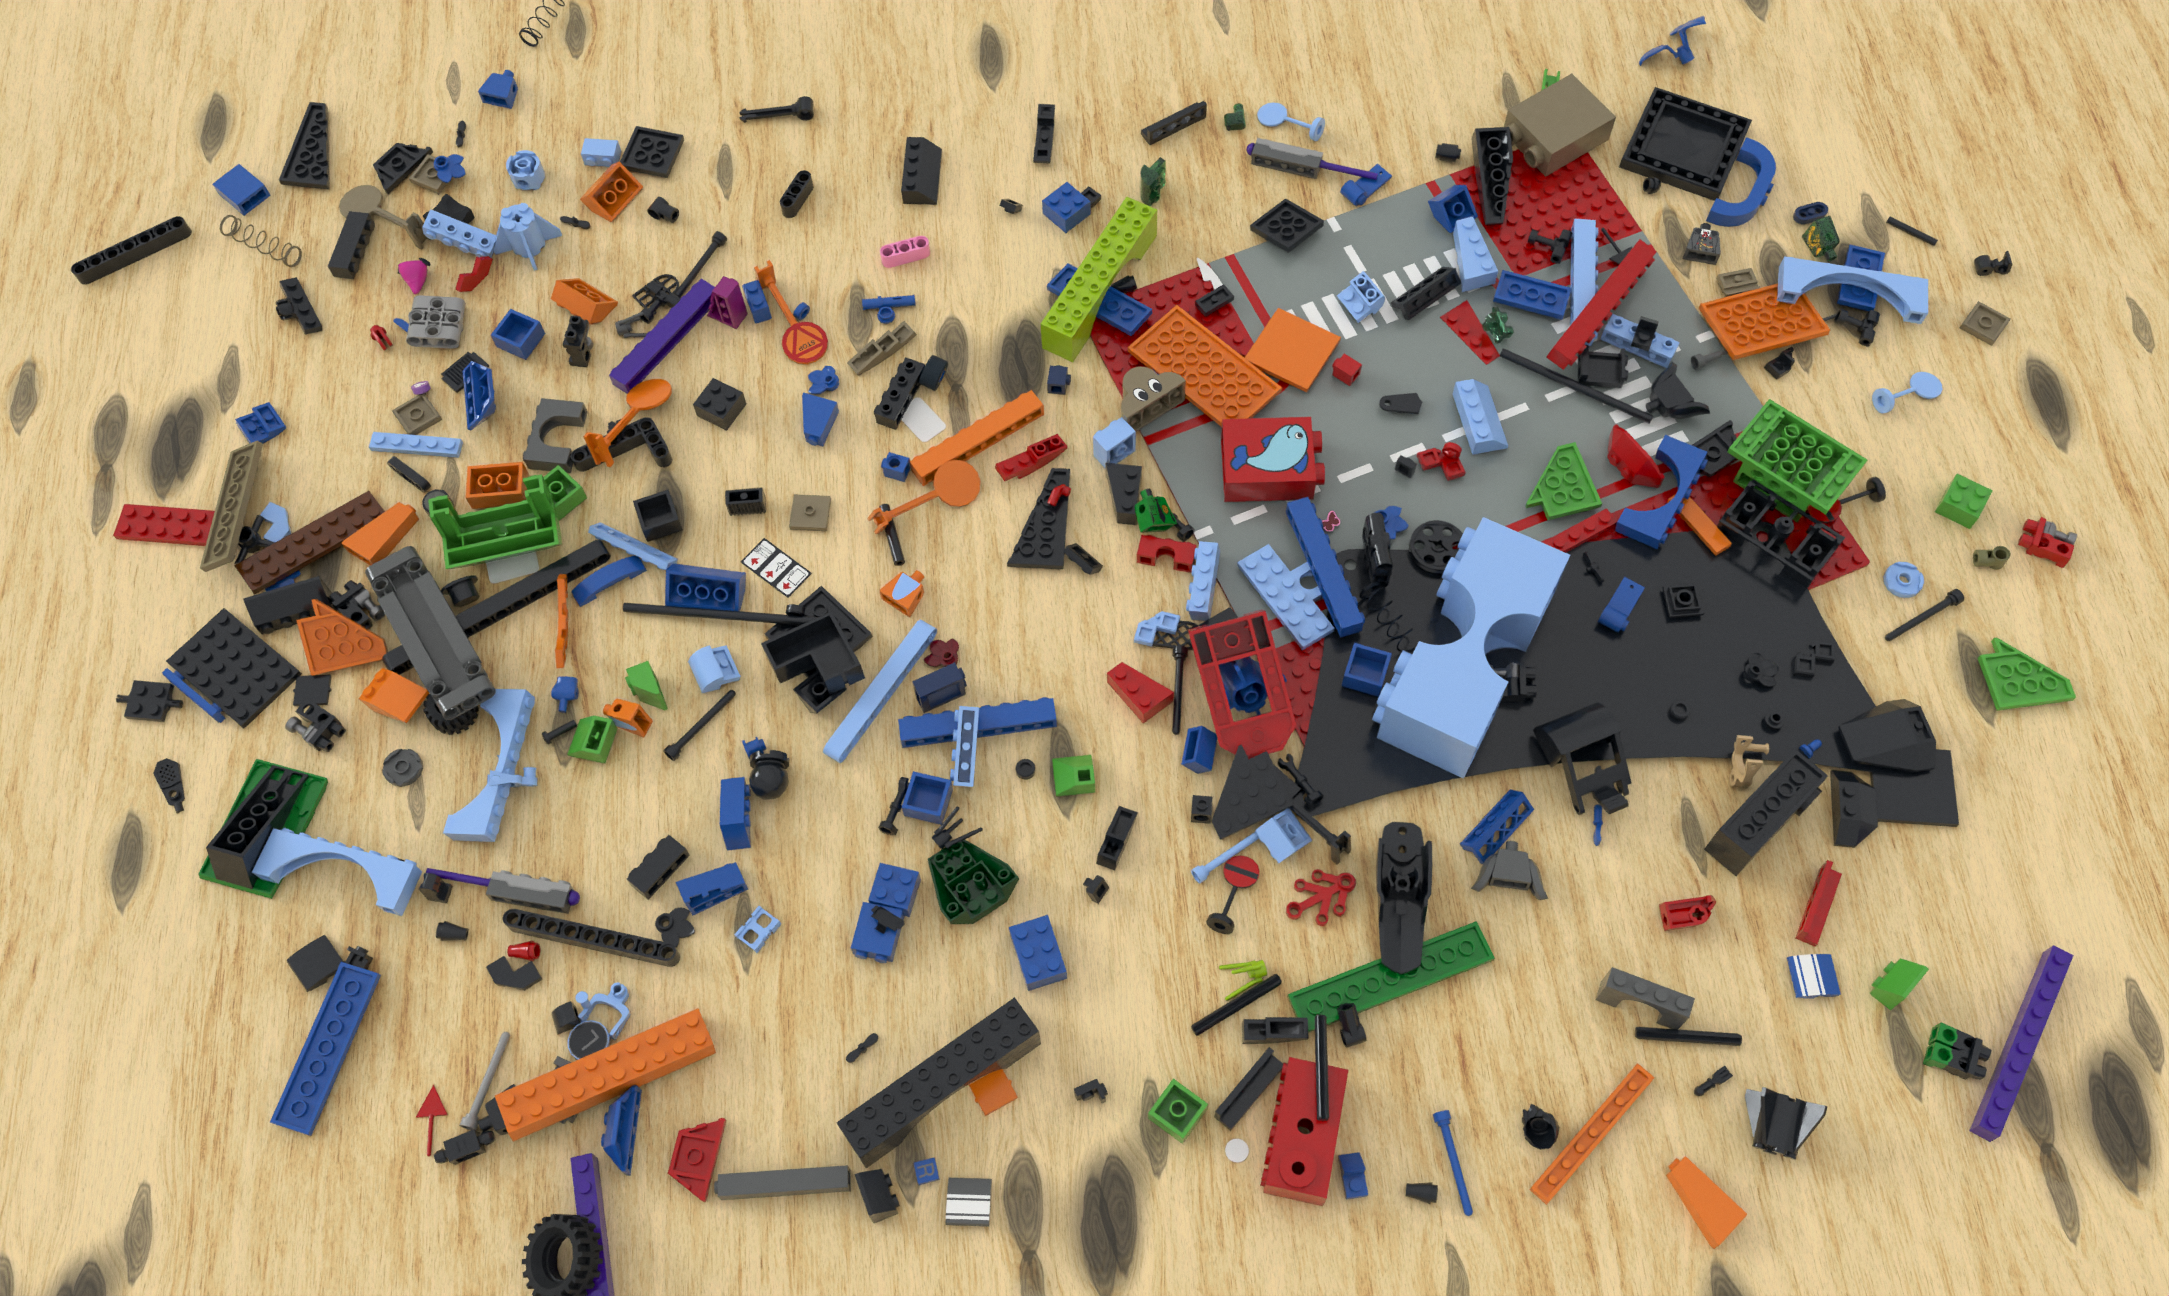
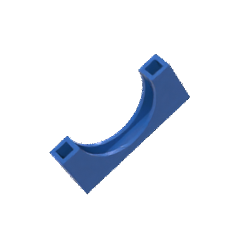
(1652, 525)

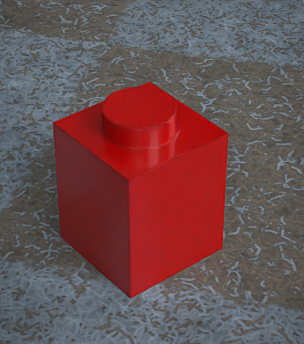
(1346, 369)

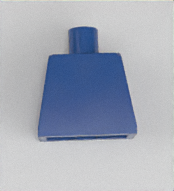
(499, 90)

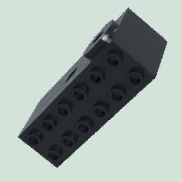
(1766, 811)

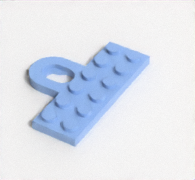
(1286, 596)

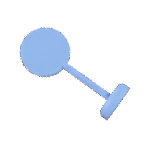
(1275, 114)
(1921, 383)

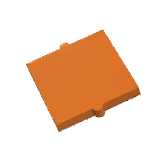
(993, 1091)

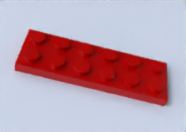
(164, 524)

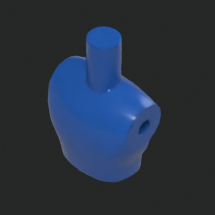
(565, 690)

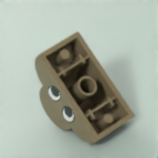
(1149, 395)

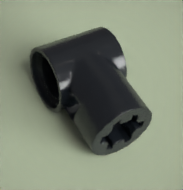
(661, 209)

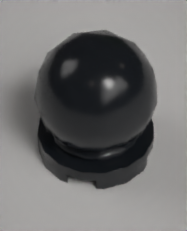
(769, 775)

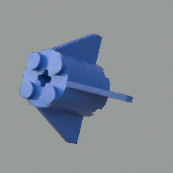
(1244, 684)

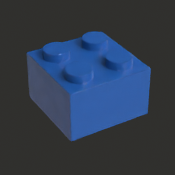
(1066, 207)
(518, 334)
(1366, 669)
(927, 798)
(895, 888)

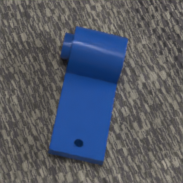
(1359, 191)
(1621, 605)

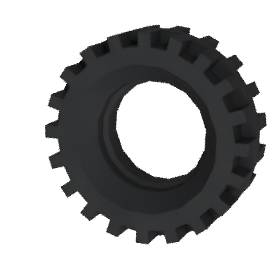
(543, 1252)

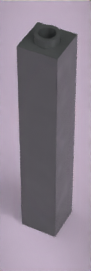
(783, 1182)

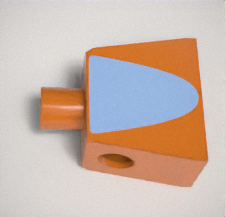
(904, 592)
(628, 716)

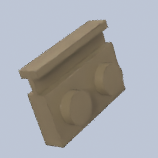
(1737, 282)

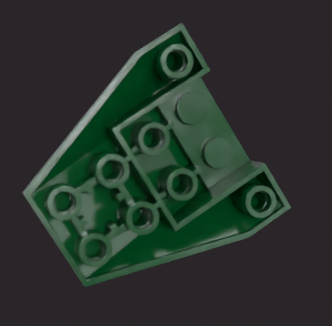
(970, 882)

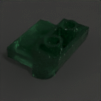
(1151, 181)

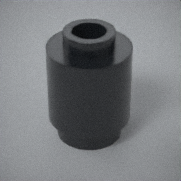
(1448, 152)

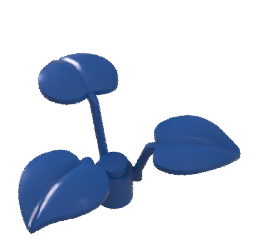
(1684, 51)

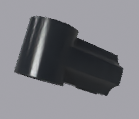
(1352, 1030)

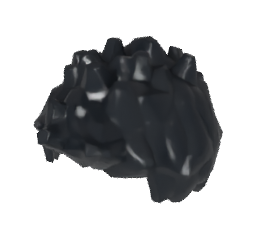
(1540, 1127)

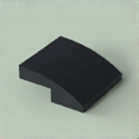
(315, 963)

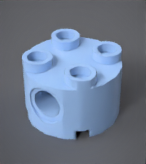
(525, 170)

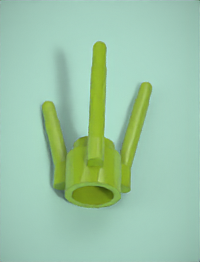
(1255, 970)

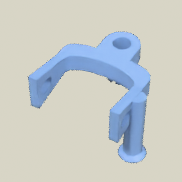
(529, 778)
(615, 999)

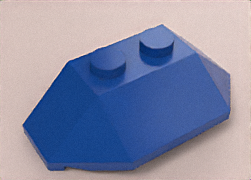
(478, 394)
(621, 1129)

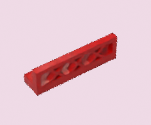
(1818, 904)

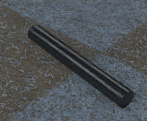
(1912, 231)

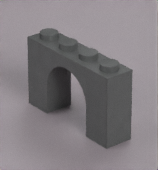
(550, 415)
(1672, 1005)

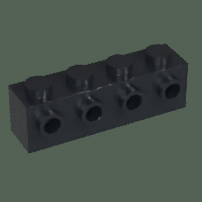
(351, 245)
(899, 394)

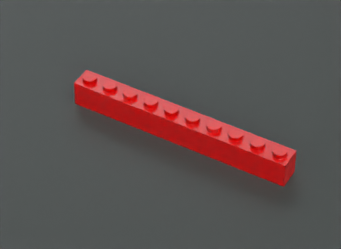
(1601, 304)

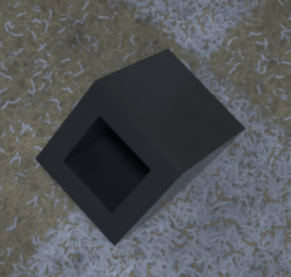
(565, 1017)

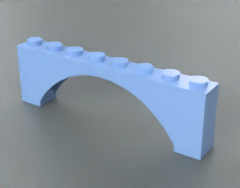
(1903, 292)
(483, 814)
(289, 851)

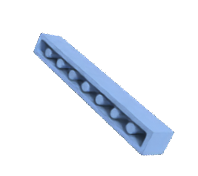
(1583, 267)

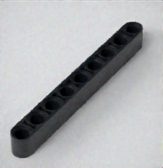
(582, 934)

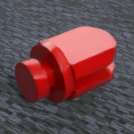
(379, 333)

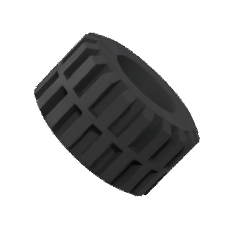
(450, 726)

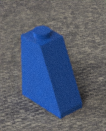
(818, 418)

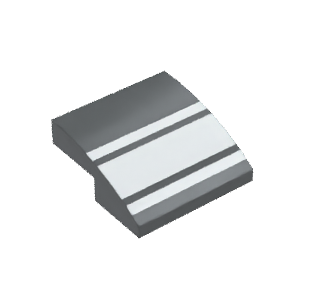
(968, 1202)

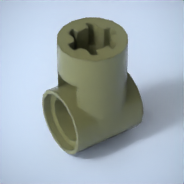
(1989, 558)

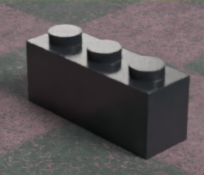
(658, 866)

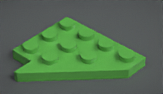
(1565, 485)
(2020, 680)

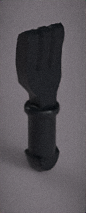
(1718, 1077)

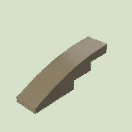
(882, 349)

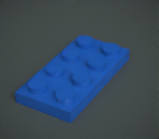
(1532, 294)
(1854, 295)

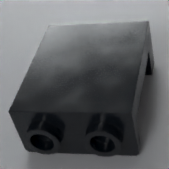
(1602, 368)

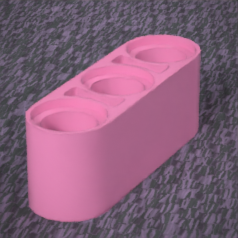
(905, 251)

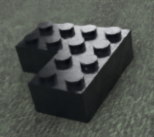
(818, 646)

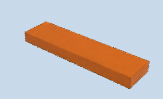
(1703, 527)

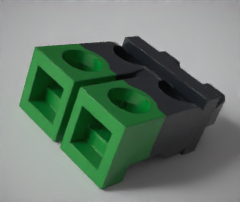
(1956, 1052)

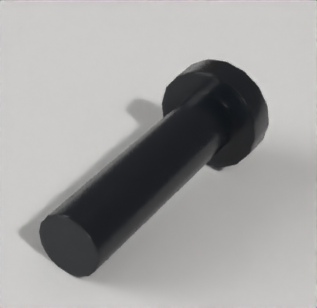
(558, 731)

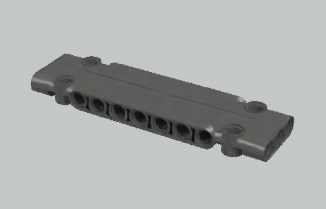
(430, 633)

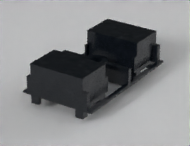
(1749, 511)

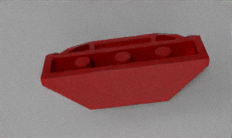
(1632, 459)

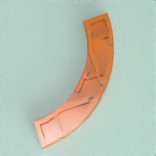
(562, 637)

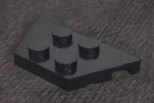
(399, 163)
(1717, 445)

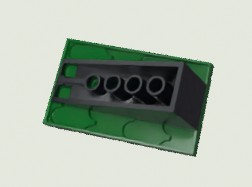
(268, 800)

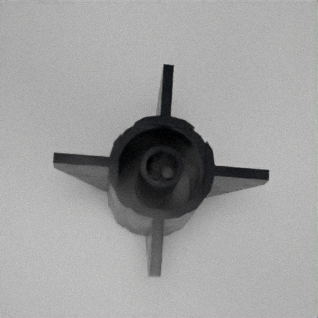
(1781, 1122)

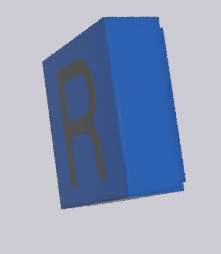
(926, 1171)

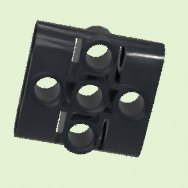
(1377, 550)

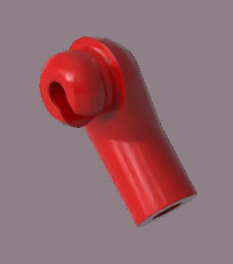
(1057, 492)

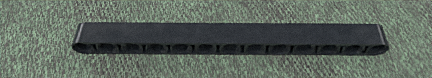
(515, 597)

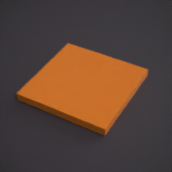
(1292, 349)

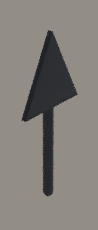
(1618, 258)

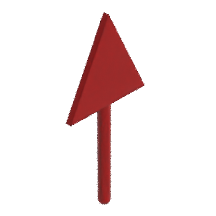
(431, 1107)

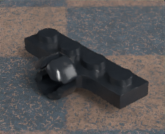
(297, 306)

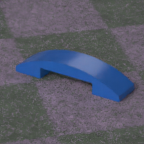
(606, 577)

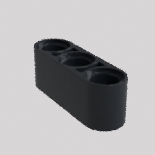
(796, 194)

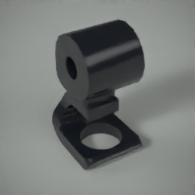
(1985, 265)

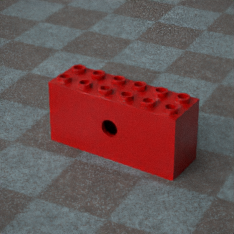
(1298, 1161)

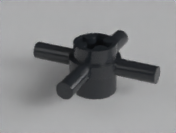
(250, 540)

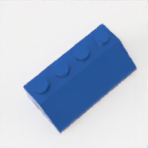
(704, 587)

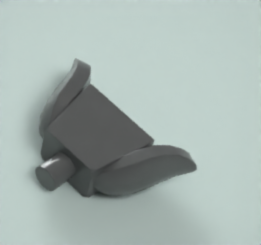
(1511, 870)

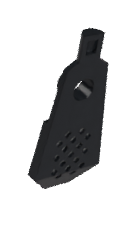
(172, 783)

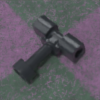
(1557, 245)
(660, 298)
(1865, 326)

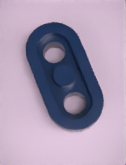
(1807, 213)

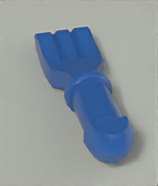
(1597, 822)

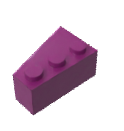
(727, 303)

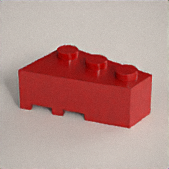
(1139, 692)

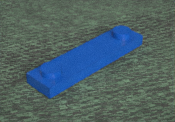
(177, 680)

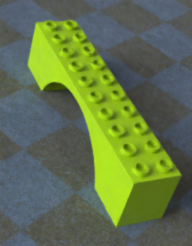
(1074, 312)

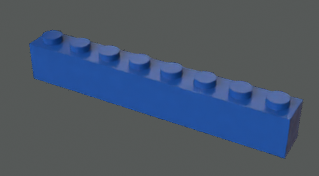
(1324, 567)
(992, 721)

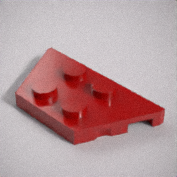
(696, 1156)

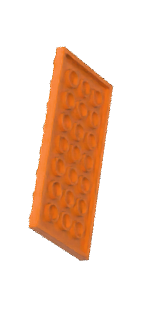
(1215, 374)

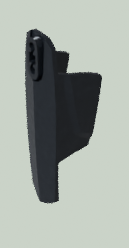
(1403, 895)

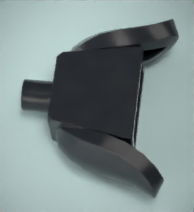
(1672, 397)

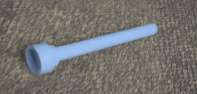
(1201, 872)

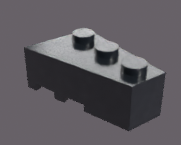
(1124, 487)

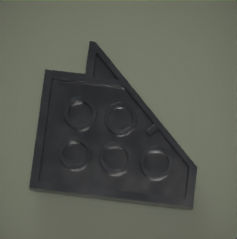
(1249, 794)

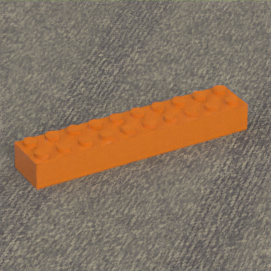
(604, 1074)

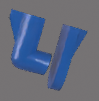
(1810, 748)

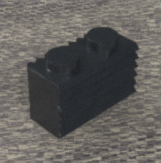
(745, 501)

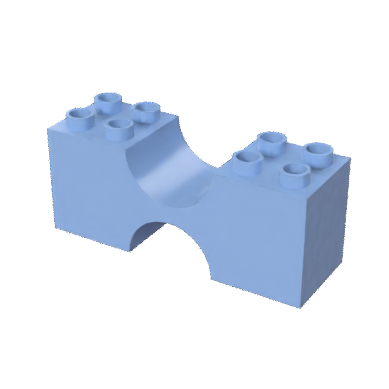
(1449, 692)

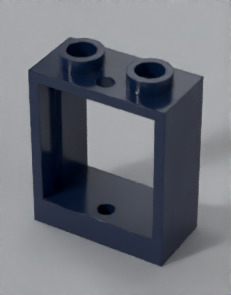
(939, 687)

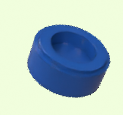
(801, 311)

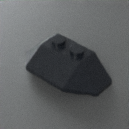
(1852, 808)

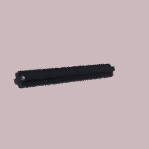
(1236, 1004)
(1688, 1036)
(1321, 1058)

